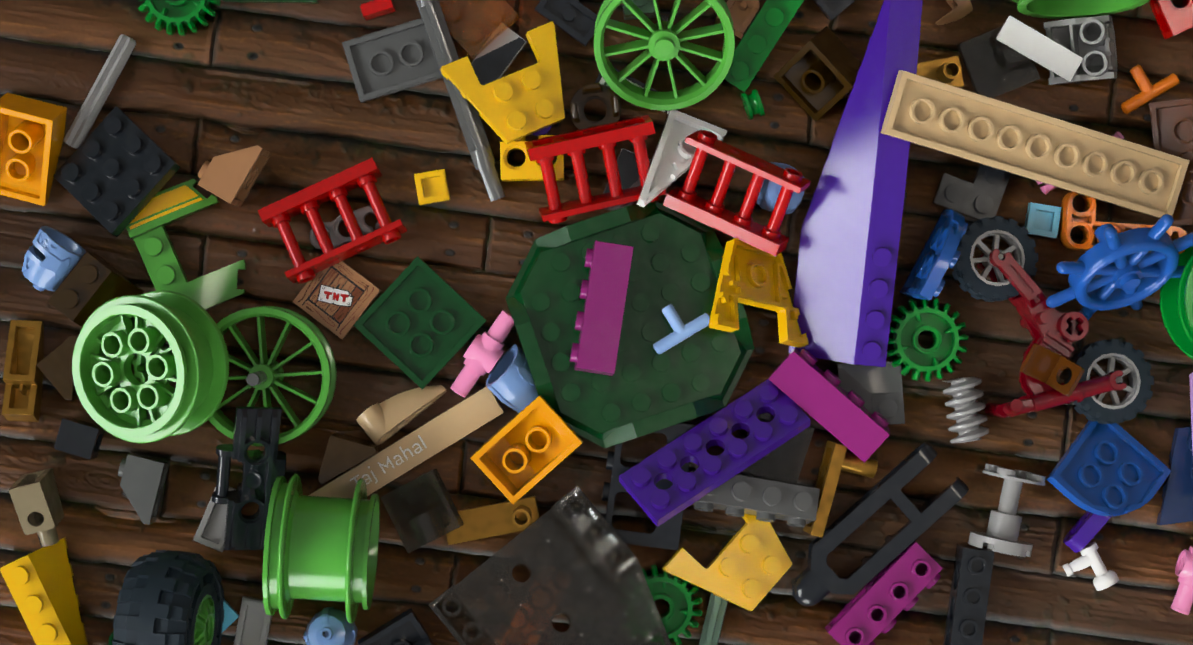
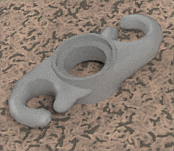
(333, 228)

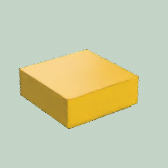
(432, 187)

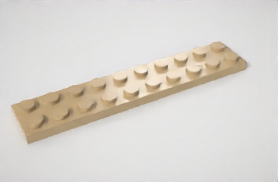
(1033, 145)

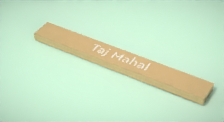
(416, 446)

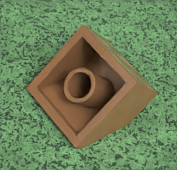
(233, 173)

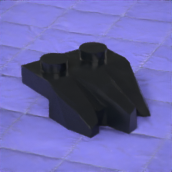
(401, 630)

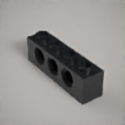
(969, 595)

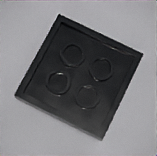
(116, 171)

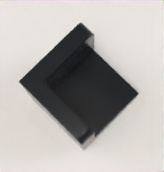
(79, 438)

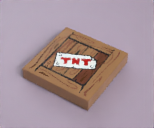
(337, 297)

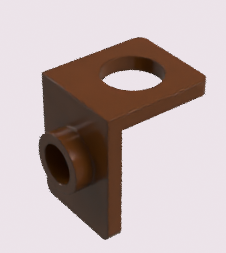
(1047, 366)

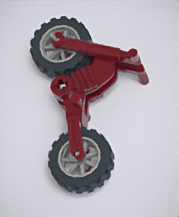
(1049, 329)

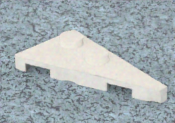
(672, 153)

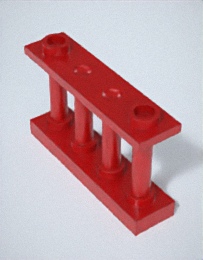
(575, 145)
(307, 202)
(713, 211)

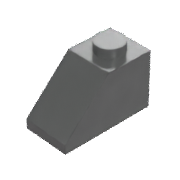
(144, 483)

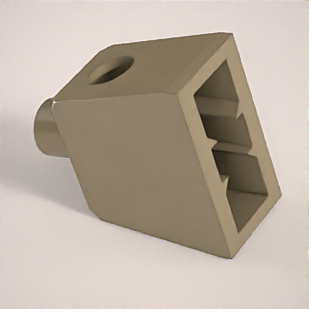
(38, 505)

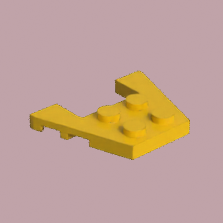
(520, 100)
(758, 281)
(742, 569)

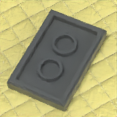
(391, 60)

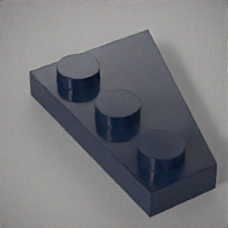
(1178, 491)

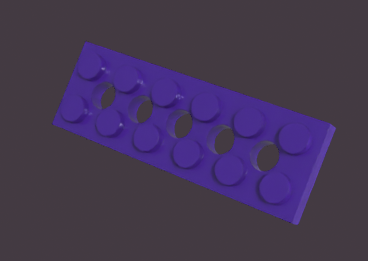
(714, 470)

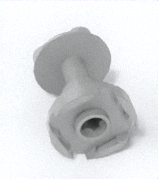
(1004, 523)

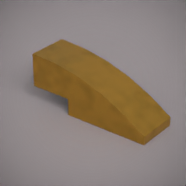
(21, 371)

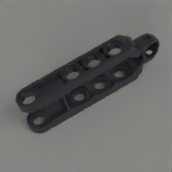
(818, 577)

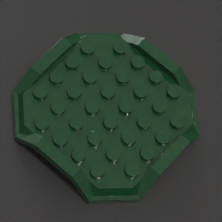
(670, 264)

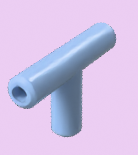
(680, 330)

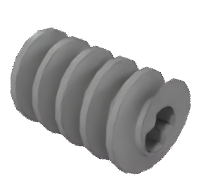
(966, 409)

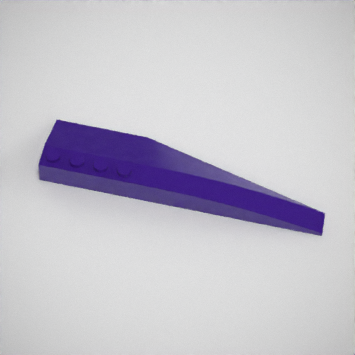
(857, 208)

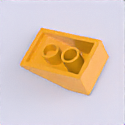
(29, 147)
(526, 449)

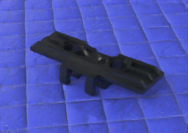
(259, 474)

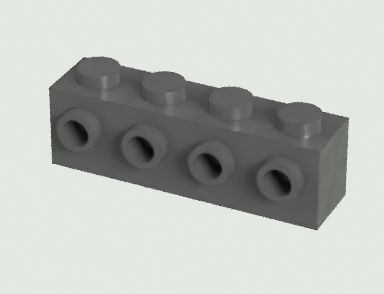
(764, 499)

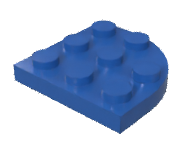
(936, 256)
(1108, 471)

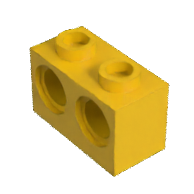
(529, 169)

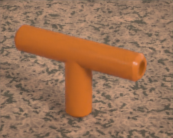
(1148, 91)

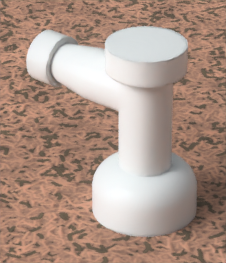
(1090, 557)

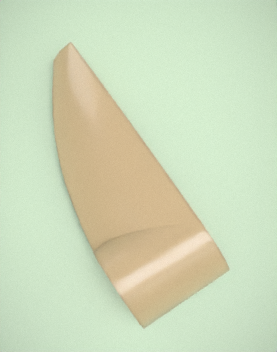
(391, 415)

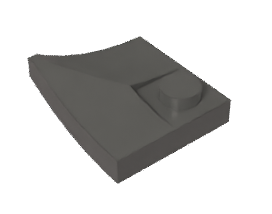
(878, 387)

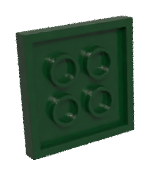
(420, 322)

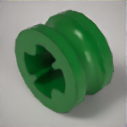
(752, 104)

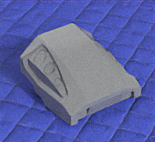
(1092, 40)

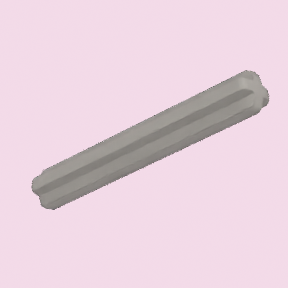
(100, 91)

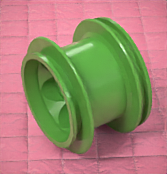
(319, 548)

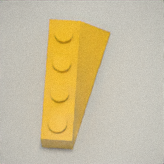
(47, 595)

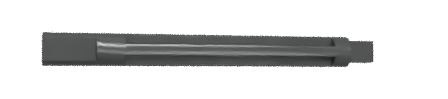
(466, 113)

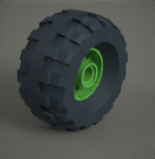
(170, 601)

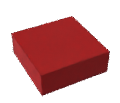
(377, 8)

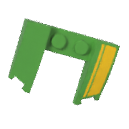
(160, 256)

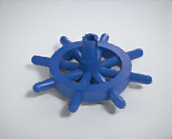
(1125, 266)

